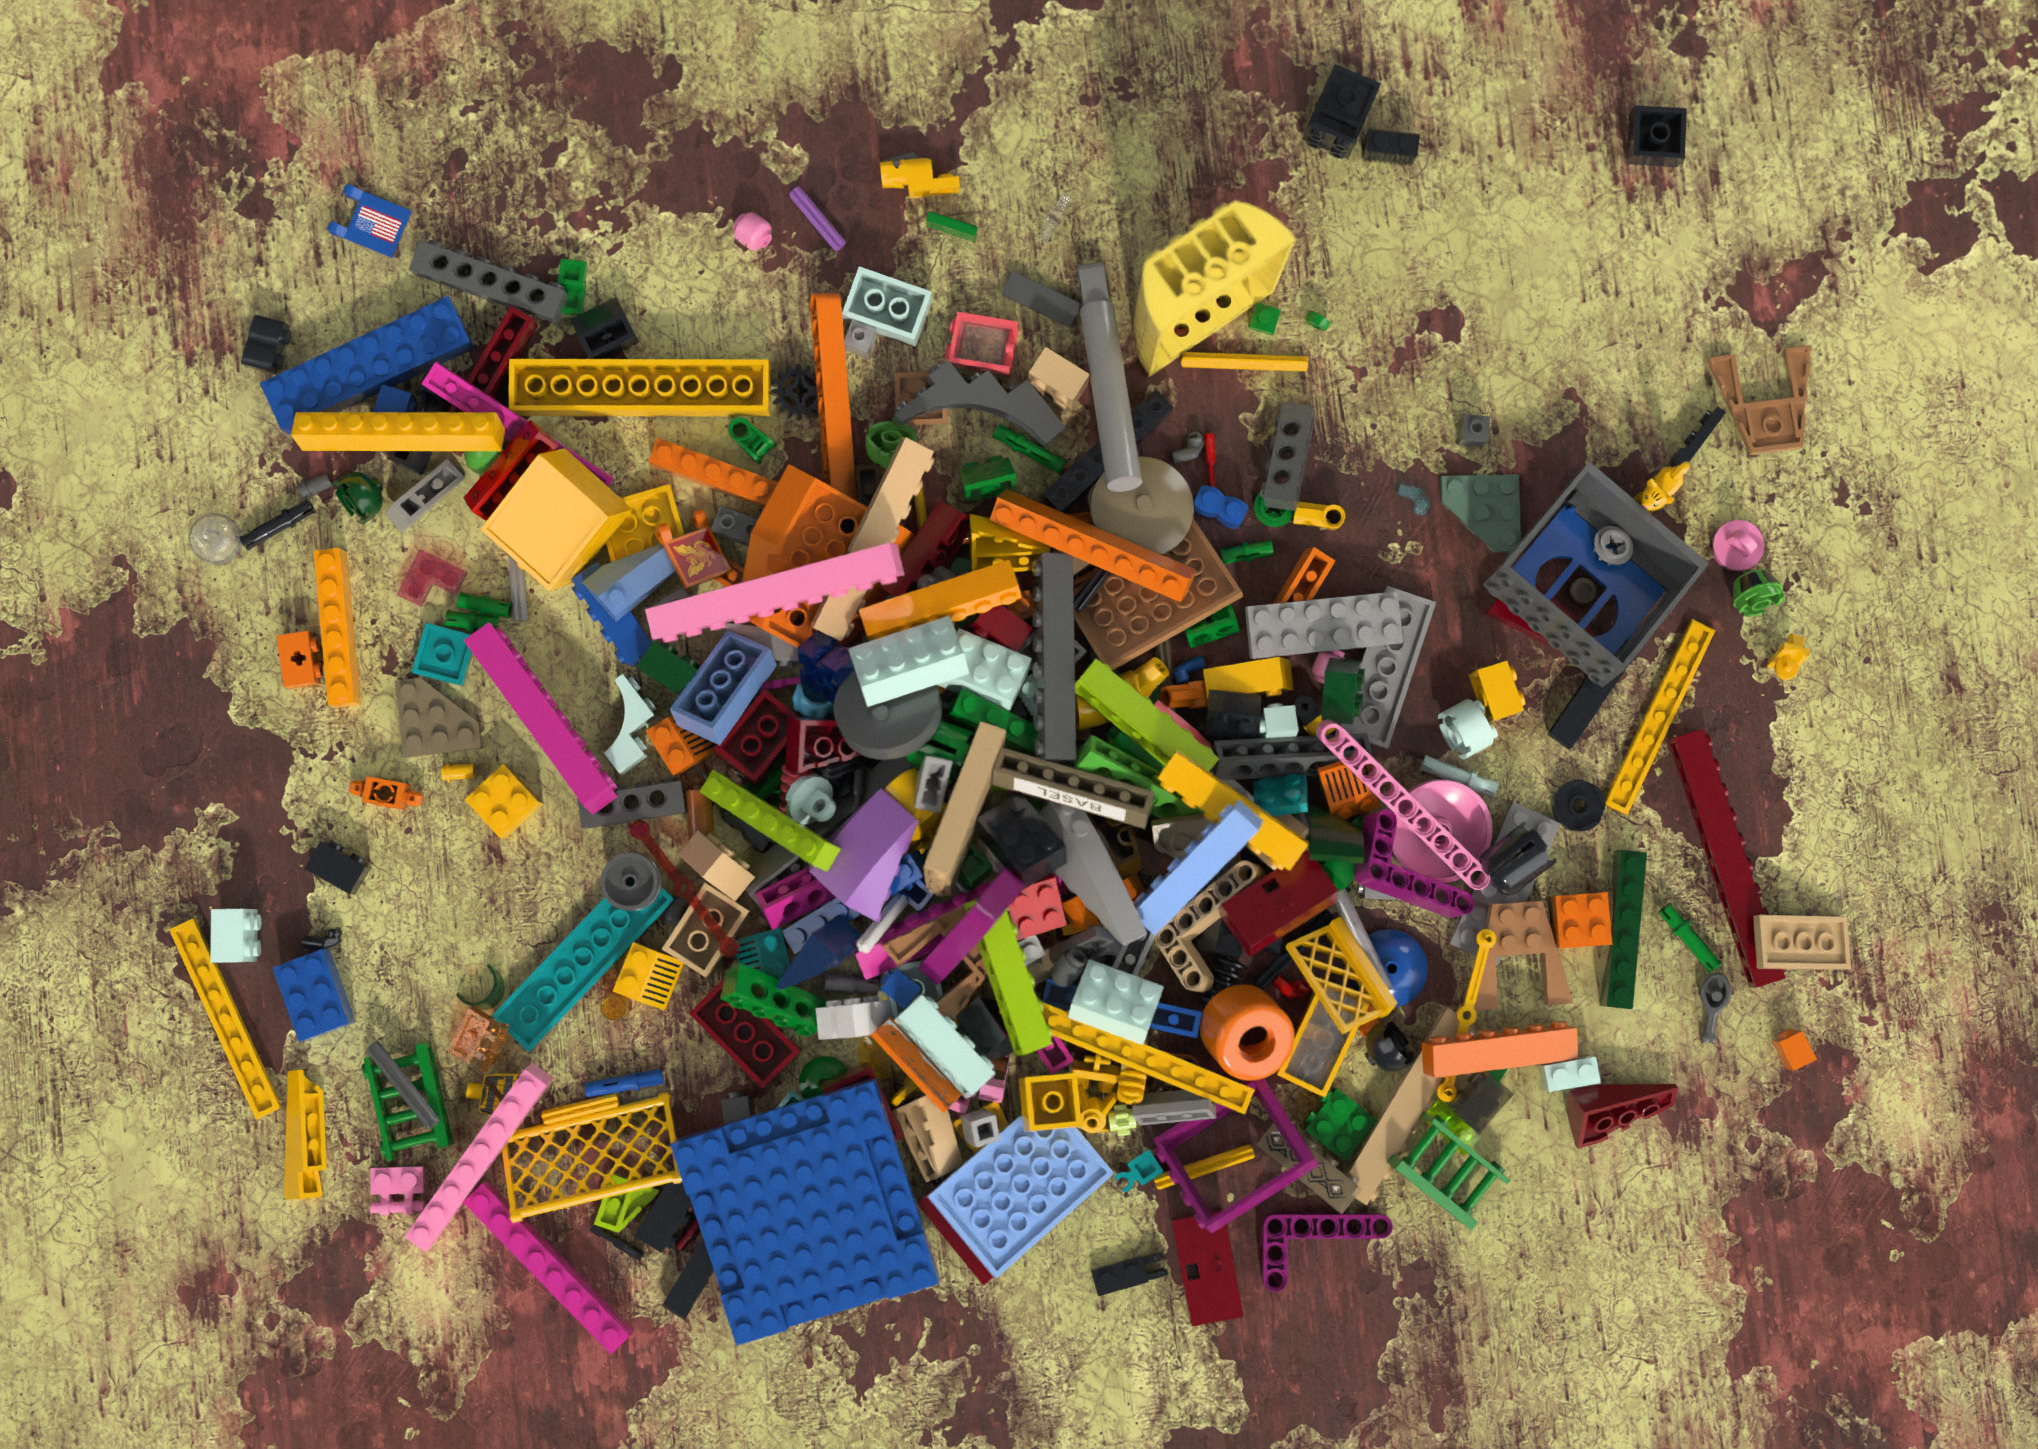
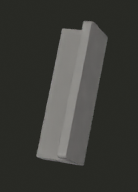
(1173, 1107)

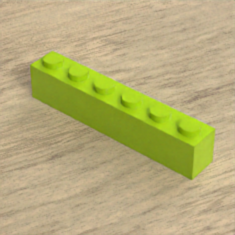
(1139, 717)
(770, 820)
(1013, 986)

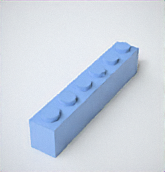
(1197, 866)

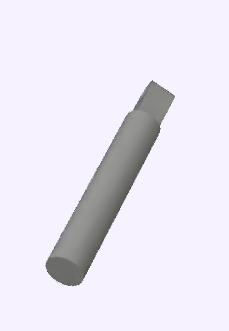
(1108, 381)

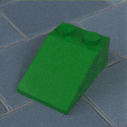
(987, 479)

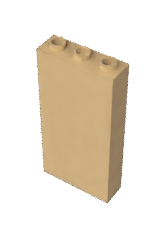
(963, 809)

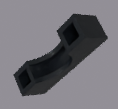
(417, 460)

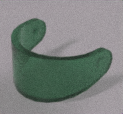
(495, 995)

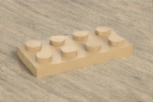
(1802, 942)

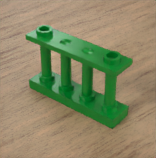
(428, 1083)
(1426, 1179)

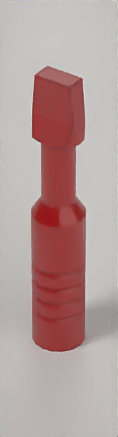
(1210, 457)

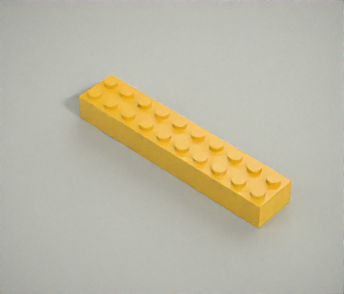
(640, 387)

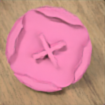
(1737, 545)

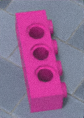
(792, 897)

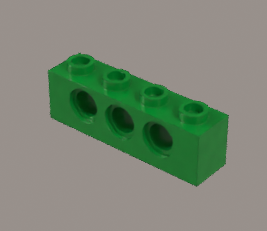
(743, 979)

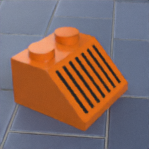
(679, 746)
(1344, 792)

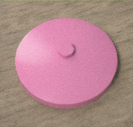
(1459, 812)

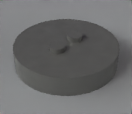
(889, 727)

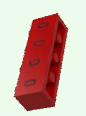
(508, 469)

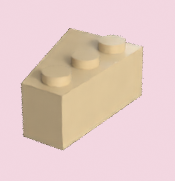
(929, 1136)

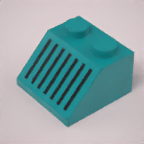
(765, 953)

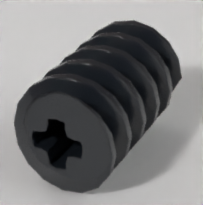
(1223, 977)

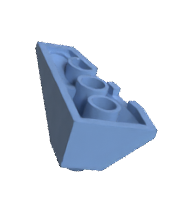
(630, 580)

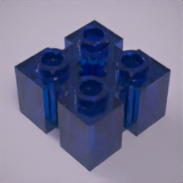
(824, 664)

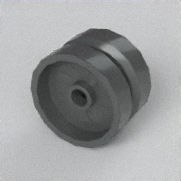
(624, 867)

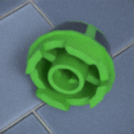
(1756, 591)

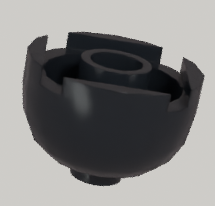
(1387, 1047)

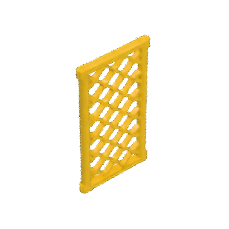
(605, 1191)

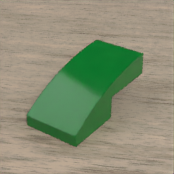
(573, 279)

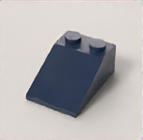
(821, 951)

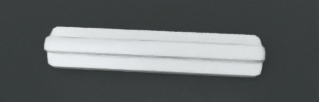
(877, 929)

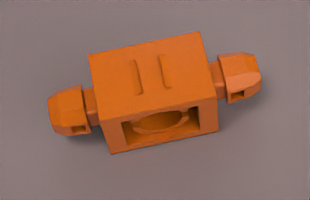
(369, 787)

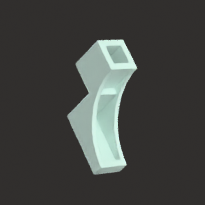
(626, 749)

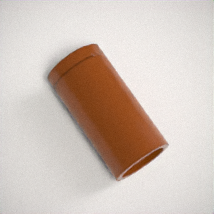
(699, 813)

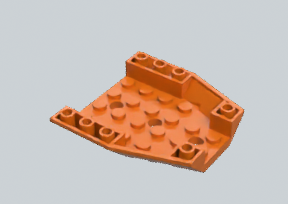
(800, 530)

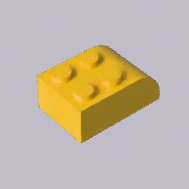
(903, 790)

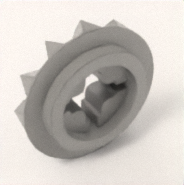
(1617, 537)

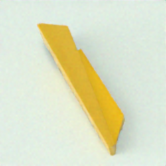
(304, 1138)

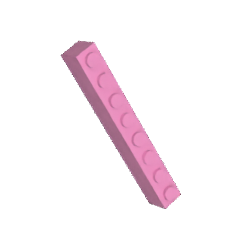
(479, 1157)

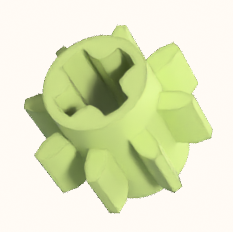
(1121, 1120)

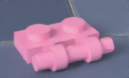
(397, 1180)

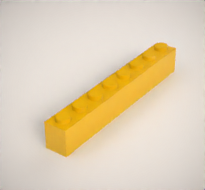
(398, 431)

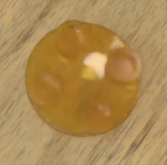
(879, 1060)

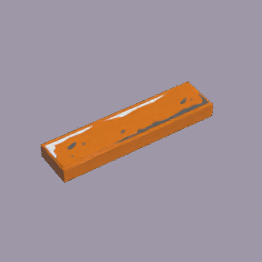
(916, 1064)

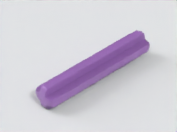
(817, 218)

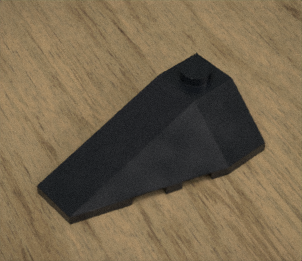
(1218, 937)

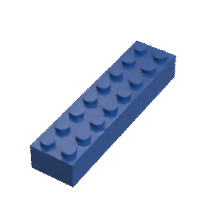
(364, 364)

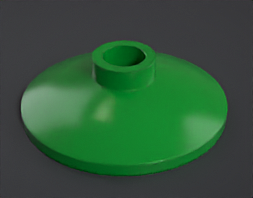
(816, 1070)

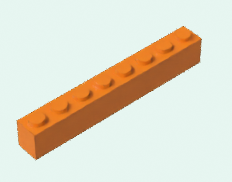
(1093, 545)

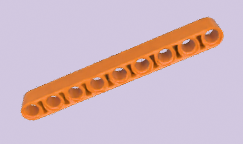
(833, 393)

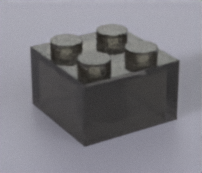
(1480, 1100)

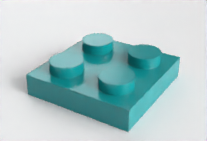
(443, 655)
(1282, 794)

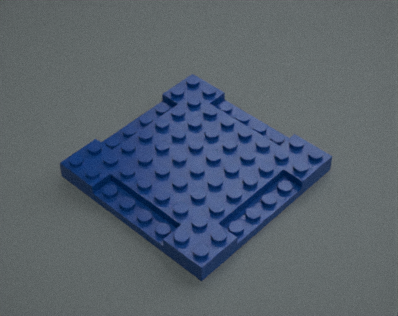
(806, 1211)

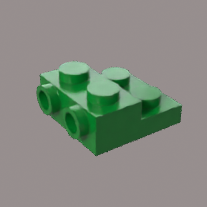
(1339, 1123)

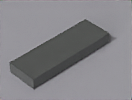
(1041, 299)

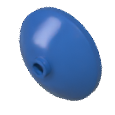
(1409, 960)

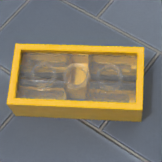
(1319, 1044)

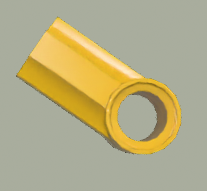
(1315, 515)

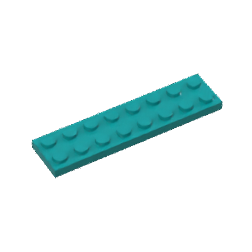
(575, 968)

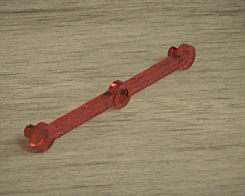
(727, 945)

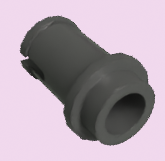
(314, 485)

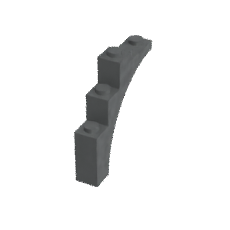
(984, 393)

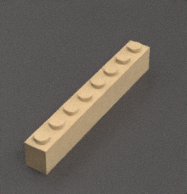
(877, 528)
(1399, 1116)

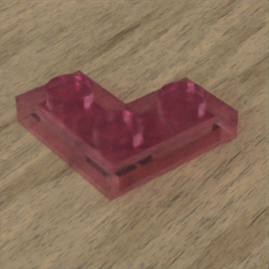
(430, 571)

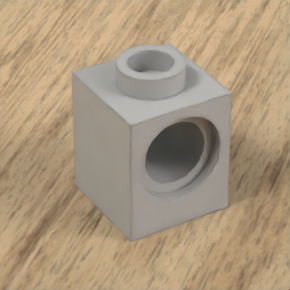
(860, 339)

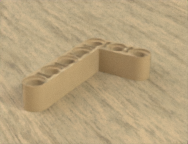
(1202, 920)

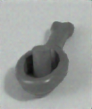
(1715, 996)

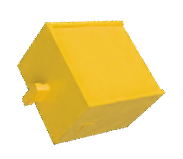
(556, 518)

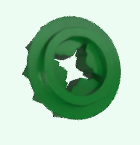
(1271, 519)

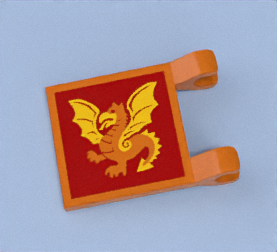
(696, 554)

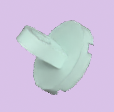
(810, 799)

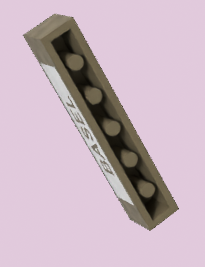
(1073, 788)

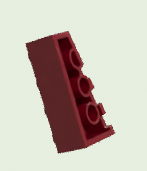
(815, 744)

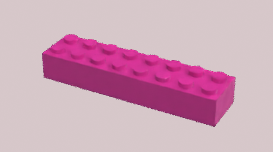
(538, 714)

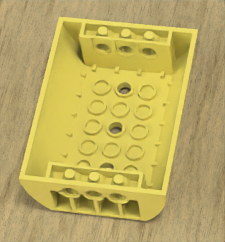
(1227, 257)

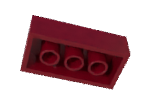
(751, 1041)

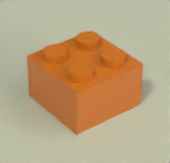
(1580, 920)

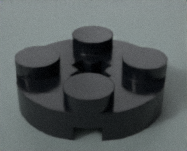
(1564, 800)

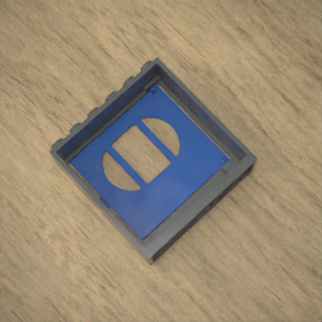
(1657, 566)

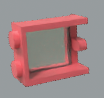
(982, 343)

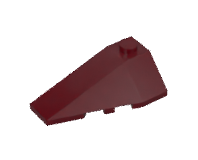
(1604, 1108)

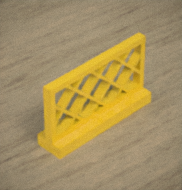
(1361, 970)

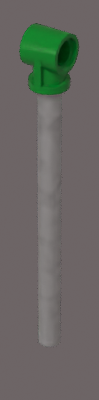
(1351, 917)

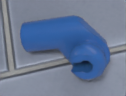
(1188, 666)

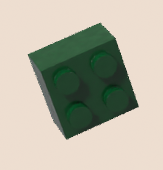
(667, 668)
(1341, 689)

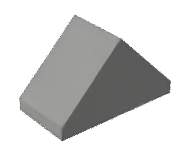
(931, 783)

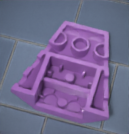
(869, 854)

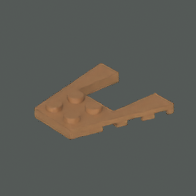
(1767, 424)
(1522, 930)
(910, 942)

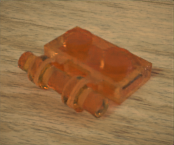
(471, 1034)

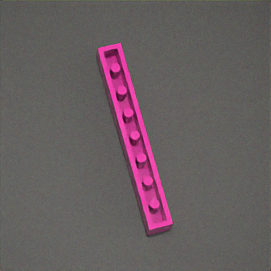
(549, 1268)

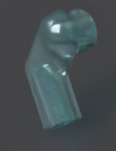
(1418, 497)

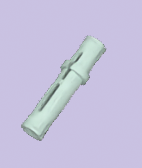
(1462, 776)

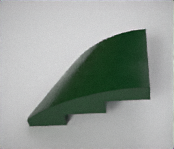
(1334, 838)

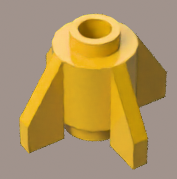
(1094, 1111)

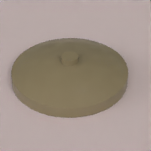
(1150, 515)

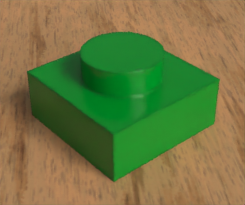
(1264, 319)

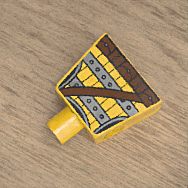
(492, 1090)

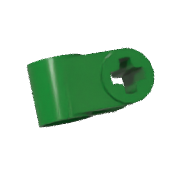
(752, 440)

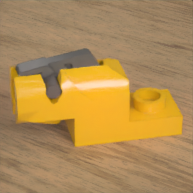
(918, 175)

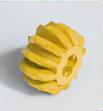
(1131, 1085)

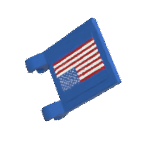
(374, 223)

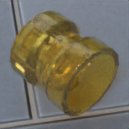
(615, 1011)

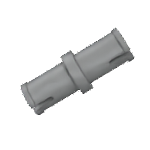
(851, 984)

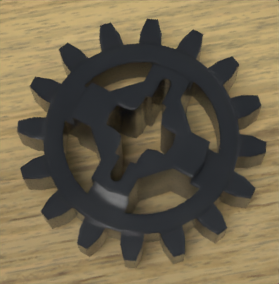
(787, 392)

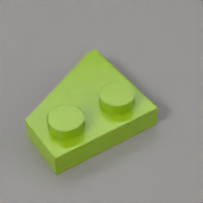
(621, 1209)

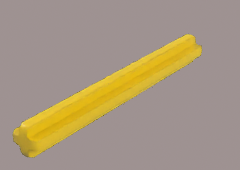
(1244, 361)

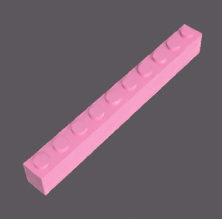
(775, 592)

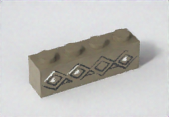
(1325, 1179)

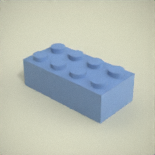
(723, 687)

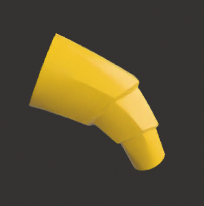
(1142, 679)

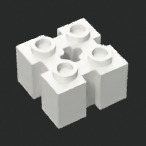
(852, 1018)

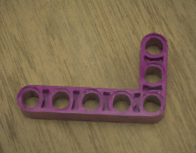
(1406, 884)
(972, 926)
(1312, 1231)

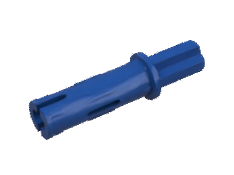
(624, 1083)

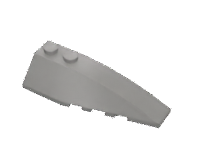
(1093, 874)

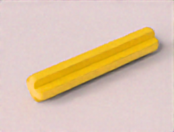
(580, 1108)

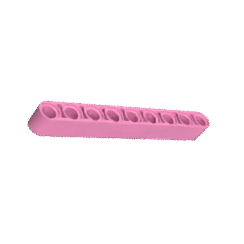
(1392, 799)

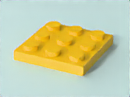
(638, 528)

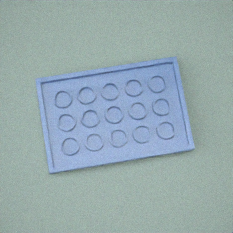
(1018, 1190)

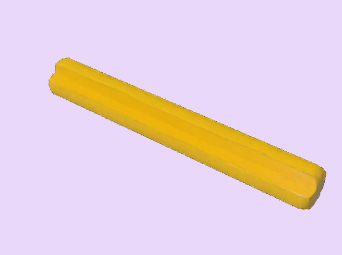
(1209, 1165)

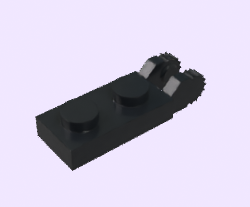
(1696, 439)
(1126, 1274)

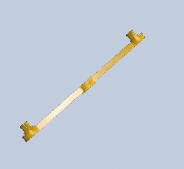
(1485, 939)

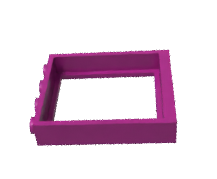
(1184, 1130)

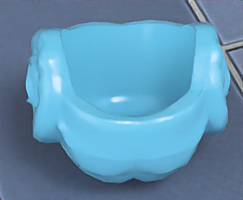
(811, 703)

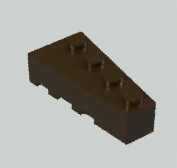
(1120, 844)

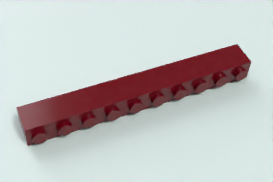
(1723, 848)

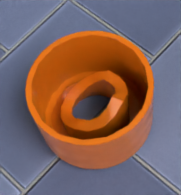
(1231, 1015)

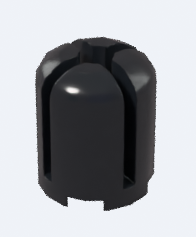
(1516, 860)

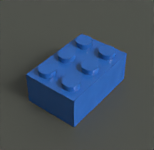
(314, 995)

